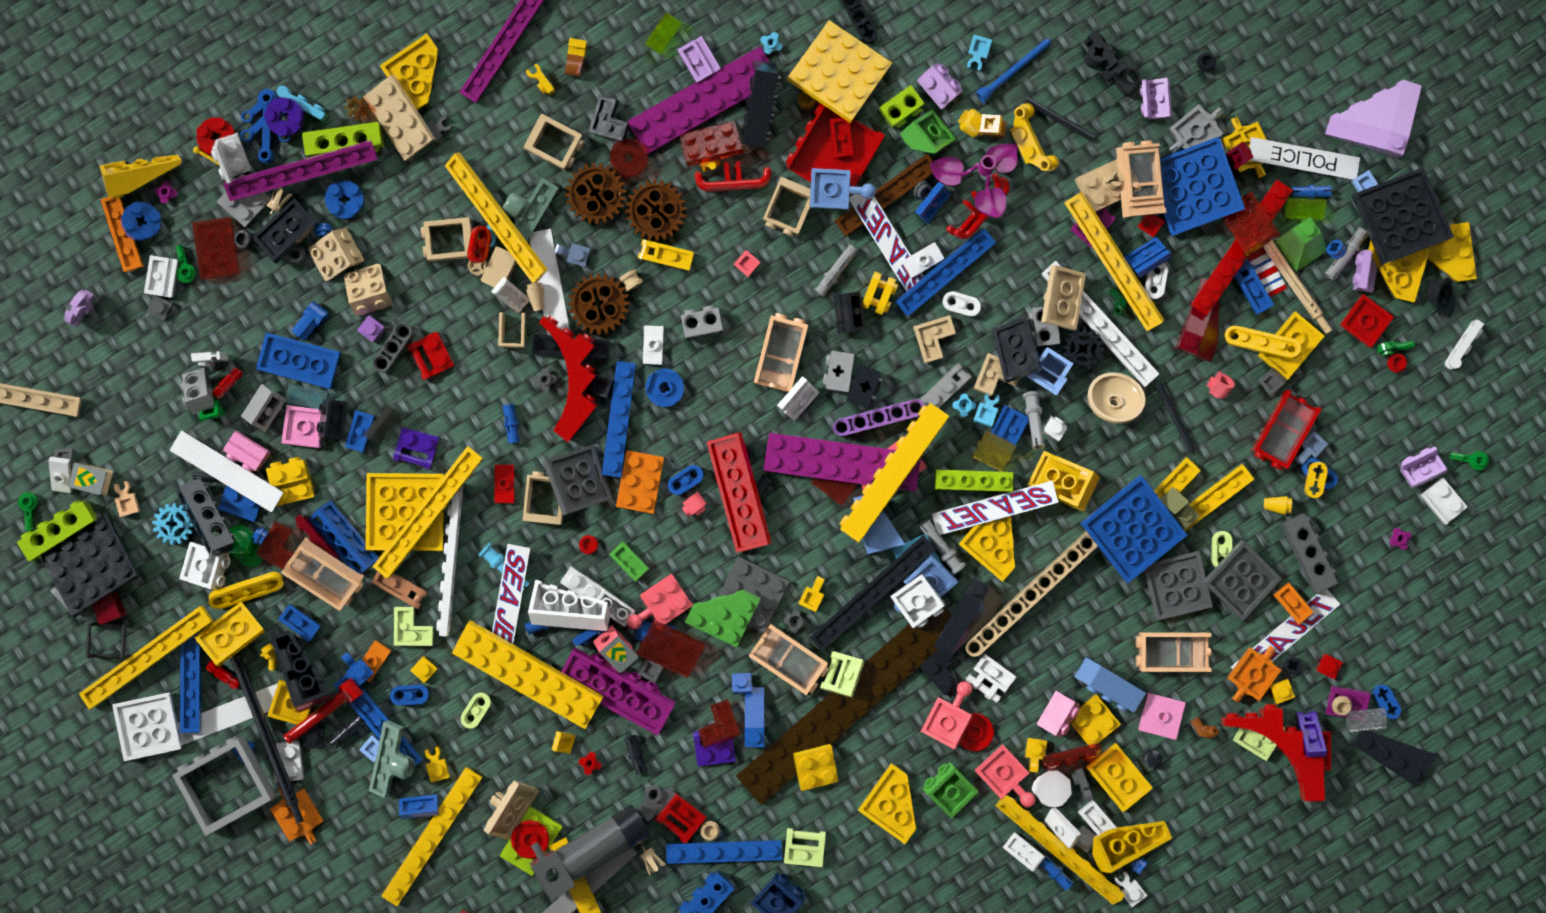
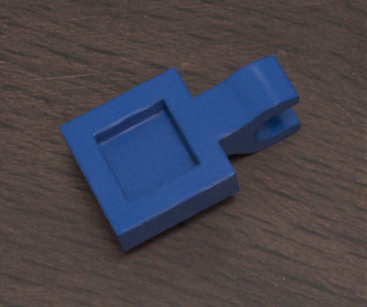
(358, 670)

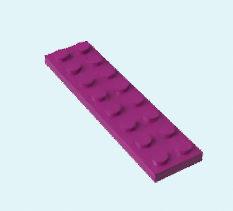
(696, 103)
(829, 460)

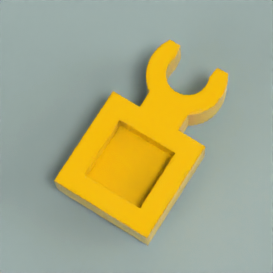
(437, 768)

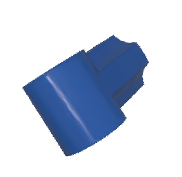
(313, 316)

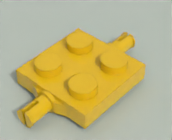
(1244, 134)

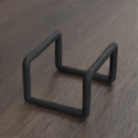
(122, 656)

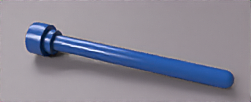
(985, 93)

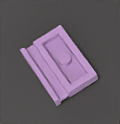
(699, 59)

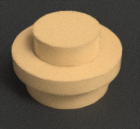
(1341, 705)
(710, 830)

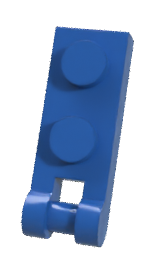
(1253, 288)

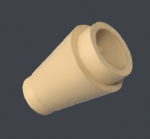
(536, 295)

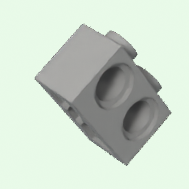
(1039, 326)
(702, 327)
(197, 391)

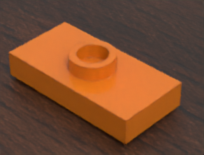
(376, 657)

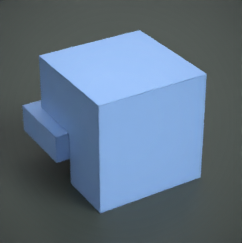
(1053, 371)

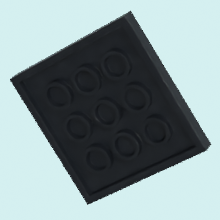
(1402, 216)
(90, 566)

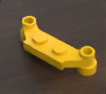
(1027, 140)

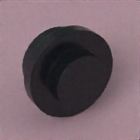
(1206, 62)

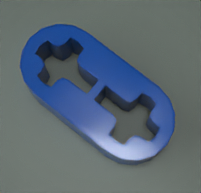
(1390, 698)

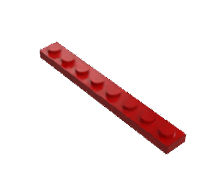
(1235, 255)

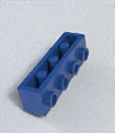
(709, 896)

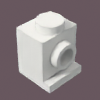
(1054, 428)

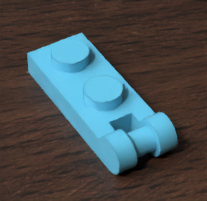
(316, 111)

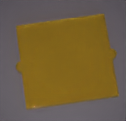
(994, 451)

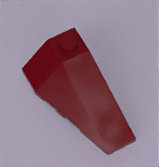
(1200, 332)

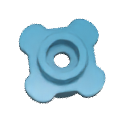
(771, 48)
(964, 410)

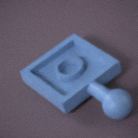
(832, 188)
(936, 575)

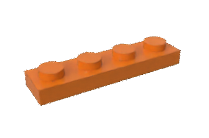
(125, 246)

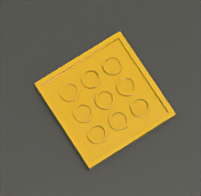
(839, 71)
(391, 504)

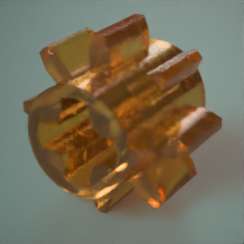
(352, 103)

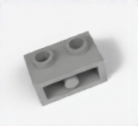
(263, 408)

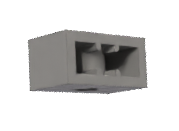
(845, 362)

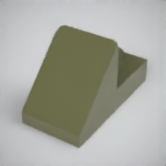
(1179, 507)

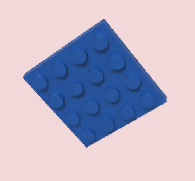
(1198, 186)
(1133, 529)

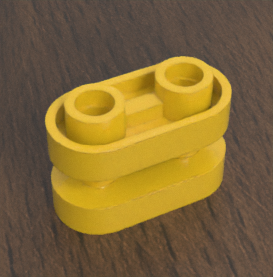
(889, 288)

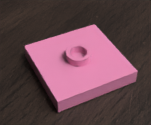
(301, 426)
(1161, 716)

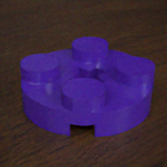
(284, 105)

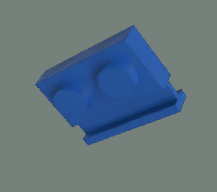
(1148, 257)
(1010, 424)
(239, 505)

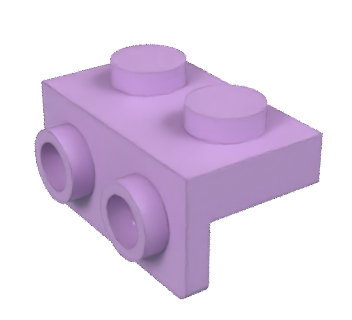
(940, 85)
(1156, 98)
(1365, 272)
(1422, 467)

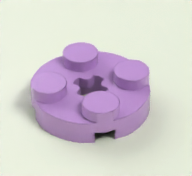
(81, 305)

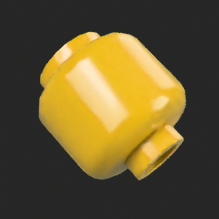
(971, 122)

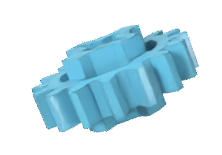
(173, 531)

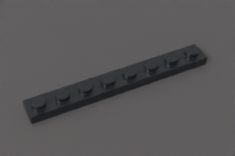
(872, 593)

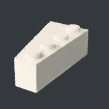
(566, 609)

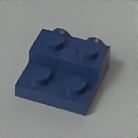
(779, 896)

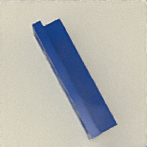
(345, 536)

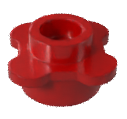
(590, 758)

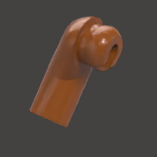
(1203, 730)

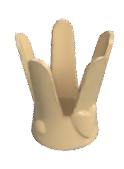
(274, 202)
(649, 857)

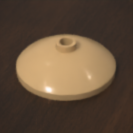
(1117, 390)

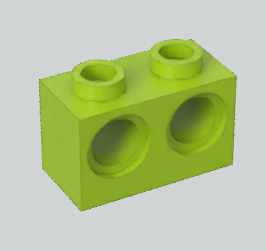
(898, 103)

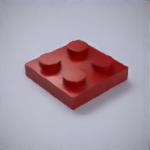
(1366, 321)

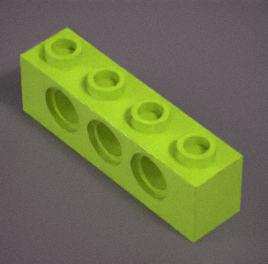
(313, 139)
(973, 480)
(29, 541)

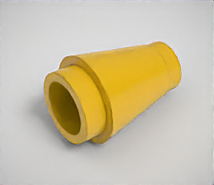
(1278, 504)

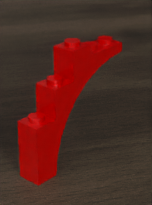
(574, 350)
(1290, 741)

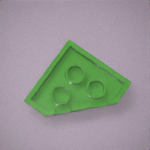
(724, 615)

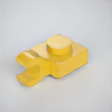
(544, 84)
(812, 597)
(1035, 750)

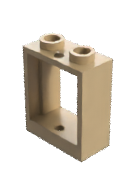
(536, 134)
(797, 189)
(426, 233)
(527, 516)

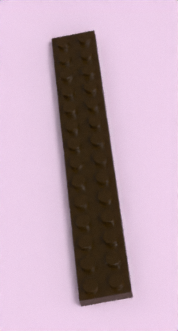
(839, 712)

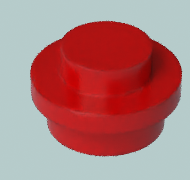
(1397, 363)

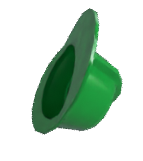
(244, 549)

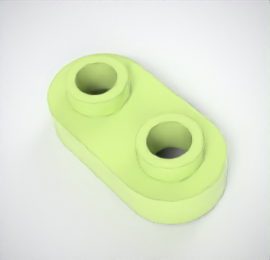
(1220, 549)
(476, 710)

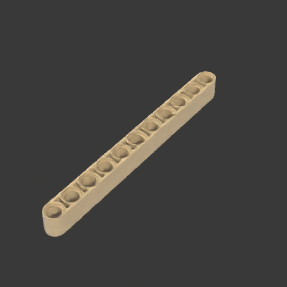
(1039, 593)

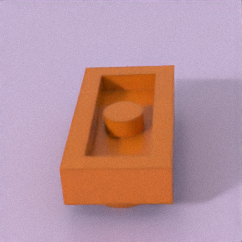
(1293, 603)

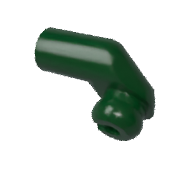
(1119, 301)

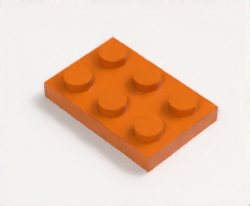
(640, 482)

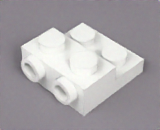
(202, 569)
(918, 601)

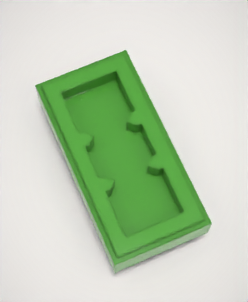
(629, 561)

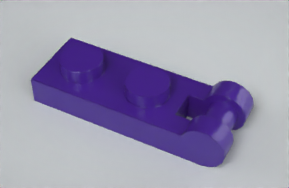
(1312, 734)

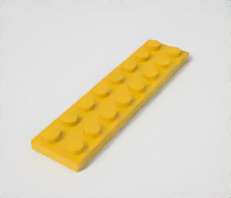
(527, 674)

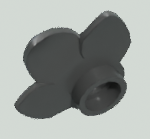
(655, 805)

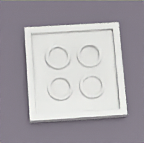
(147, 726)

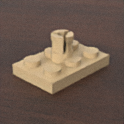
(1101, 185)
(1063, 297)
(510, 809)

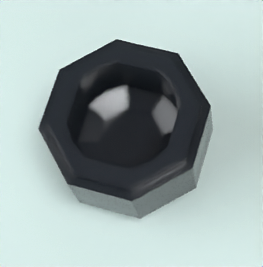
(243, 239)
(1152, 758)

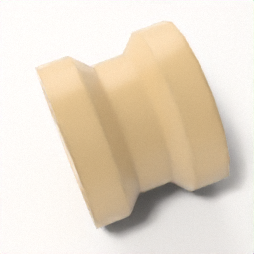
(480, 272)
(631, 280)

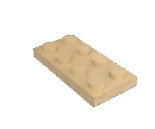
(399, 117)

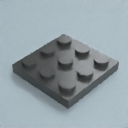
(577, 480)
(1242, 580)
(759, 582)
(1177, 585)

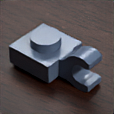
(576, 254)
(1312, 447)

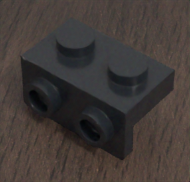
(331, 419)

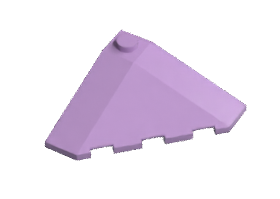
(1379, 122)

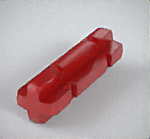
(227, 383)
(223, 675)

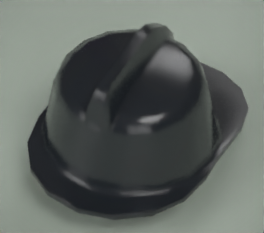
(1441, 295)

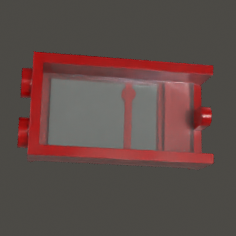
(1285, 431)

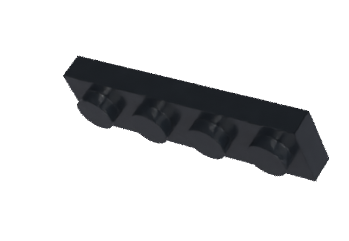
(547, 345)

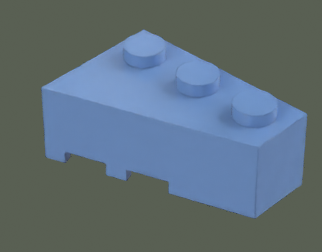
(881, 534)
(1110, 685)

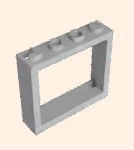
(252, 766)

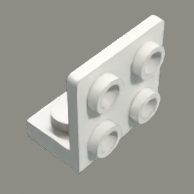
(231, 157)

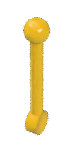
(197, 150)

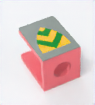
(615, 649)

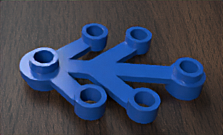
(261, 124)

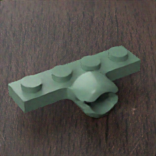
(529, 211)
(390, 760)

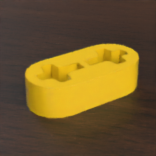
(1320, 481)

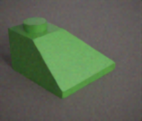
(927, 133)
(1301, 244)

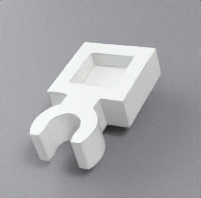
(1132, 890)

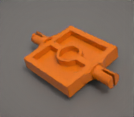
(1254, 674)
(287, 821)

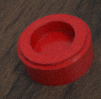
(588, 544)

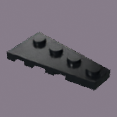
(1398, 757)

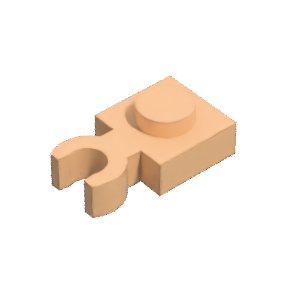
(126, 503)

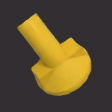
(269, 652)

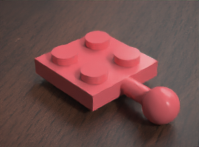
(662, 601)
(947, 720)
(1004, 773)

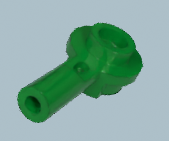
(185, 272)
(1386, 349)
(1477, 460)
(28, 503)

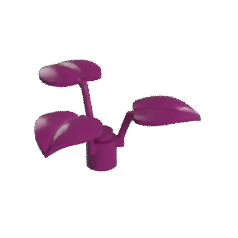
(989, 201)

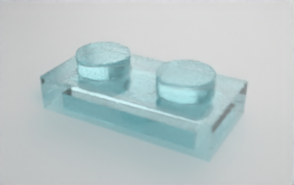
(305, 396)

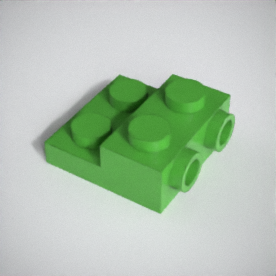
(949, 789)

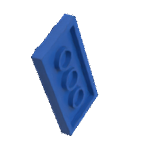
(298, 360)

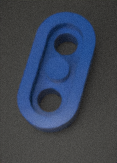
(1331, 475)
(685, 479)
(410, 694)

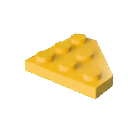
(415, 69)
(1455, 255)
(1403, 274)
(992, 546)
(891, 804)

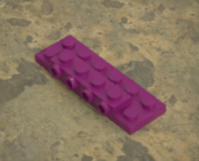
(622, 691)

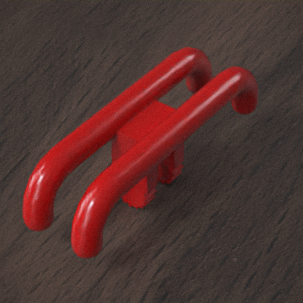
(737, 184)
(964, 231)

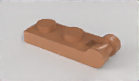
(400, 588)

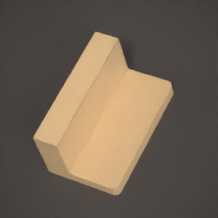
(500, 265)

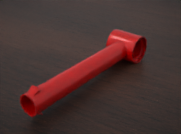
(348, 692)

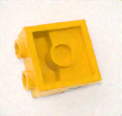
(292, 480)

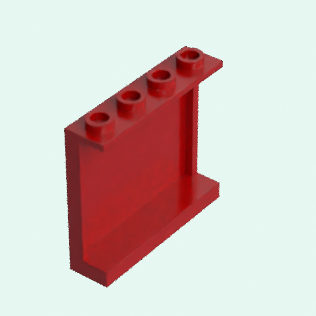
(817, 151)

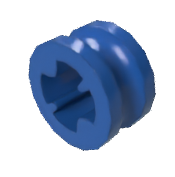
(1331, 249)

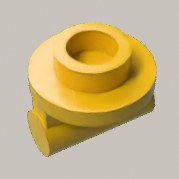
(712, 165)

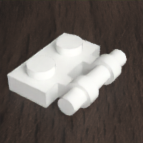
(995, 674)

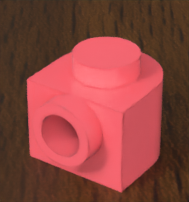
(1220, 385)
(694, 504)

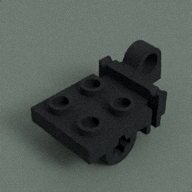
(1109, 62)

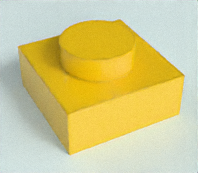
(424, 669)
(1281, 691)
(563, 742)

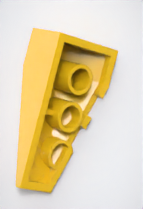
(124, 178)
(1124, 844)

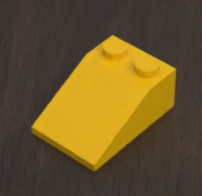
(1071, 482)

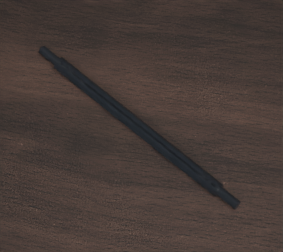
(266, 736)

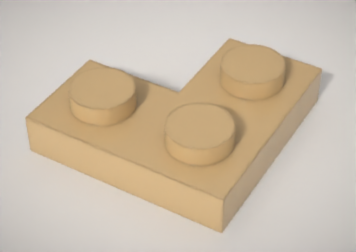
(928, 335)
(989, 375)

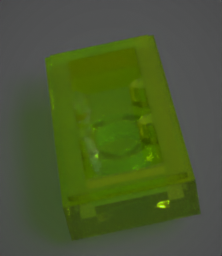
(663, 33)
(1305, 208)

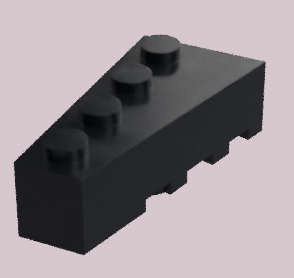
(760, 104)
(301, 677)

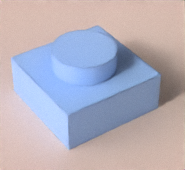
(1364, 181)
(370, 748)

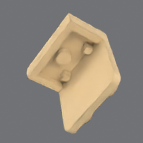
(335, 253)
(367, 290)

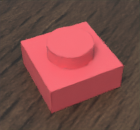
(747, 263)

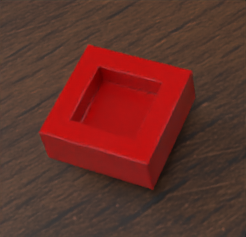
(1150, 224)
(1329, 666)

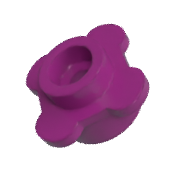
(171, 193)
(1394, 541)

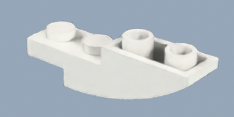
(584, 585)

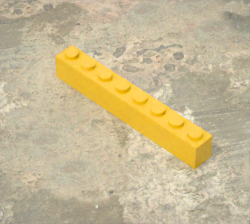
(894, 472)

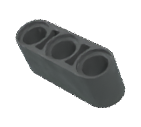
(385, 353)

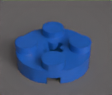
(352, 207)
(138, 210)
(659, 378)

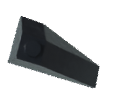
(973, 610)

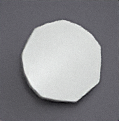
(1052, 788)

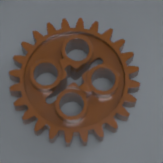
(609, 184)
(668, 197)
(582, 308)

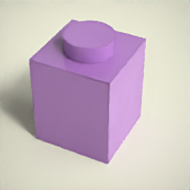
(372, 329)

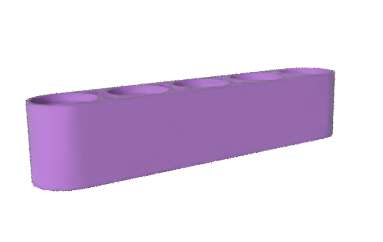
(869, 421)

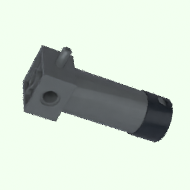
(588, 851)

